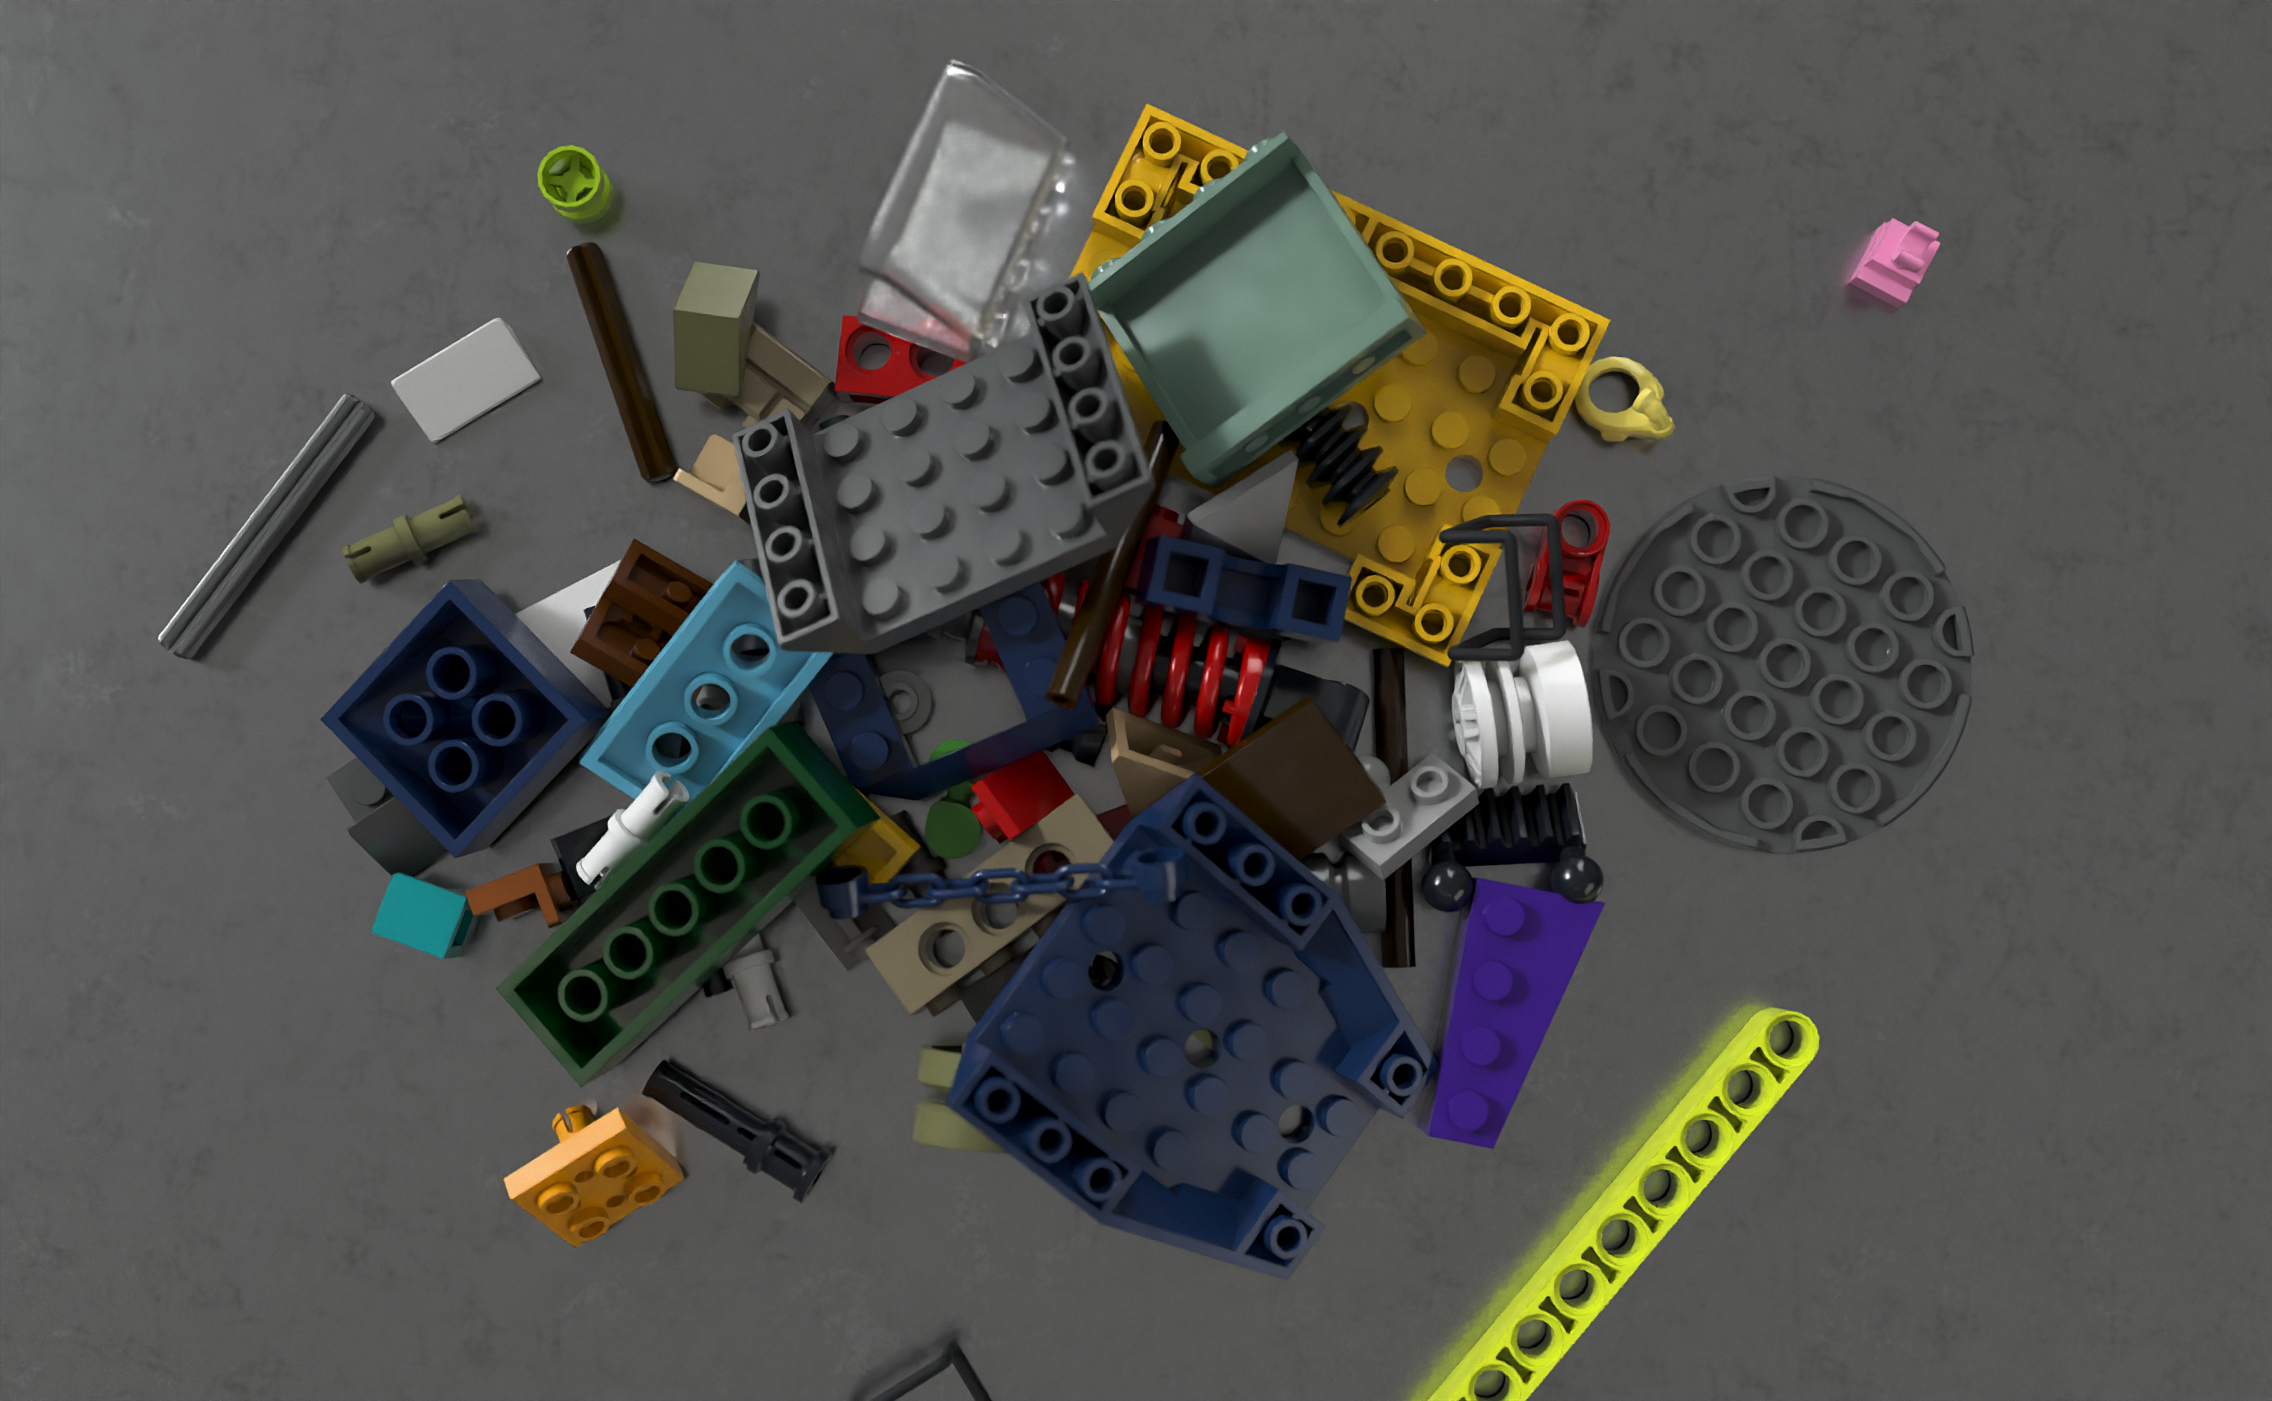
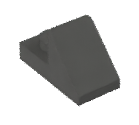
(384, 823)

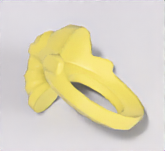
(1646, 416)

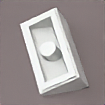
(466, 379)

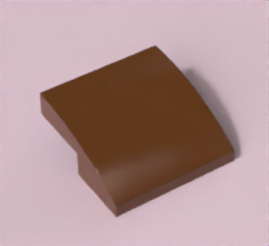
(638, 613)

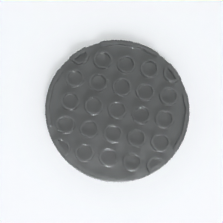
(1782, 664)

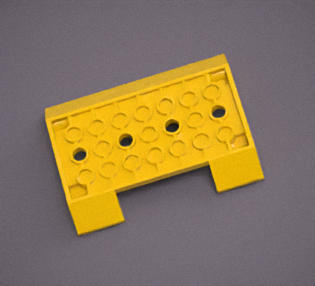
(1476, 388)

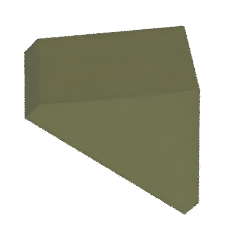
(714, 329)

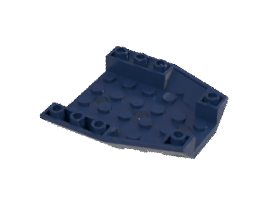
(1098, 1078)

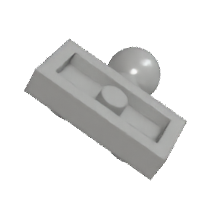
(1415, 813)

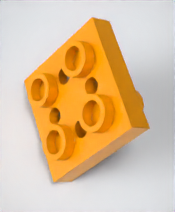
(593, 1175)

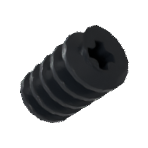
(1340, 462)

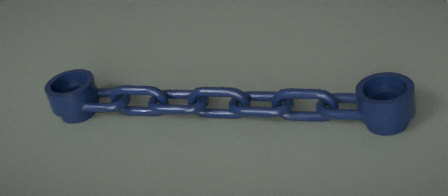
(1155, 871)

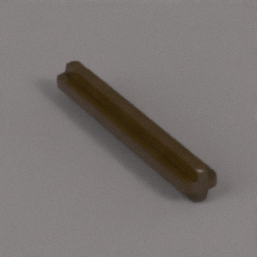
(621, 362)

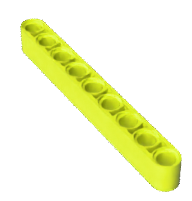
(1646, 1219)

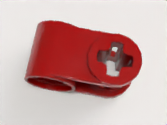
(1579, 565)

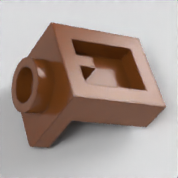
(513, 895)

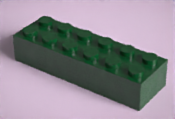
(688, 901)

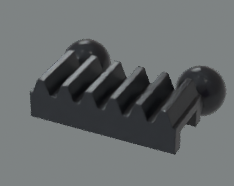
(1513, 832)

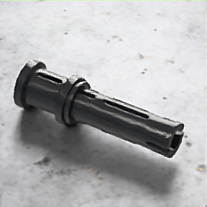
(670, 1086)

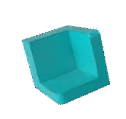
(425, 916)

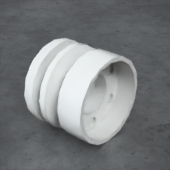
(1533, 713)

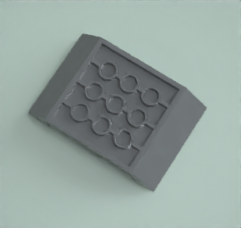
(947, 487)

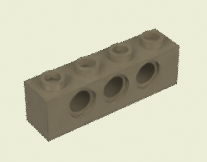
(907, 954)

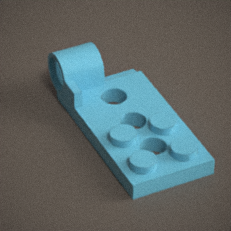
(696, 656)

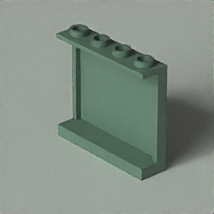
(1252, 309)

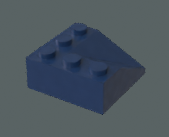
(466, 716)

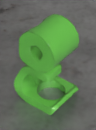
(951, 825)

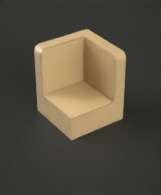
(717, 478)

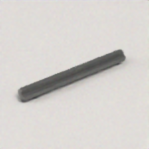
(266, 526)

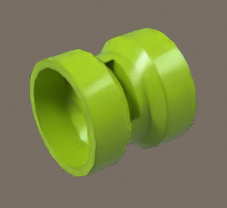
(567, 174)

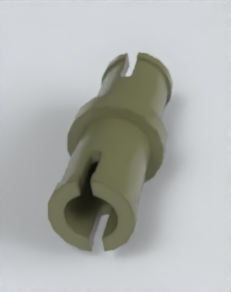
(410, 539)

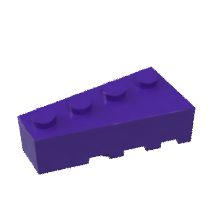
(1500, 995)

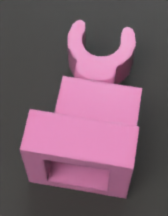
(1896, 261)

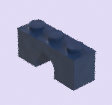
(1242, 592)

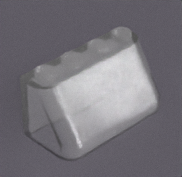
(962, 218)

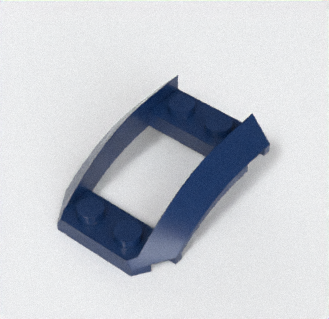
(872, 739)

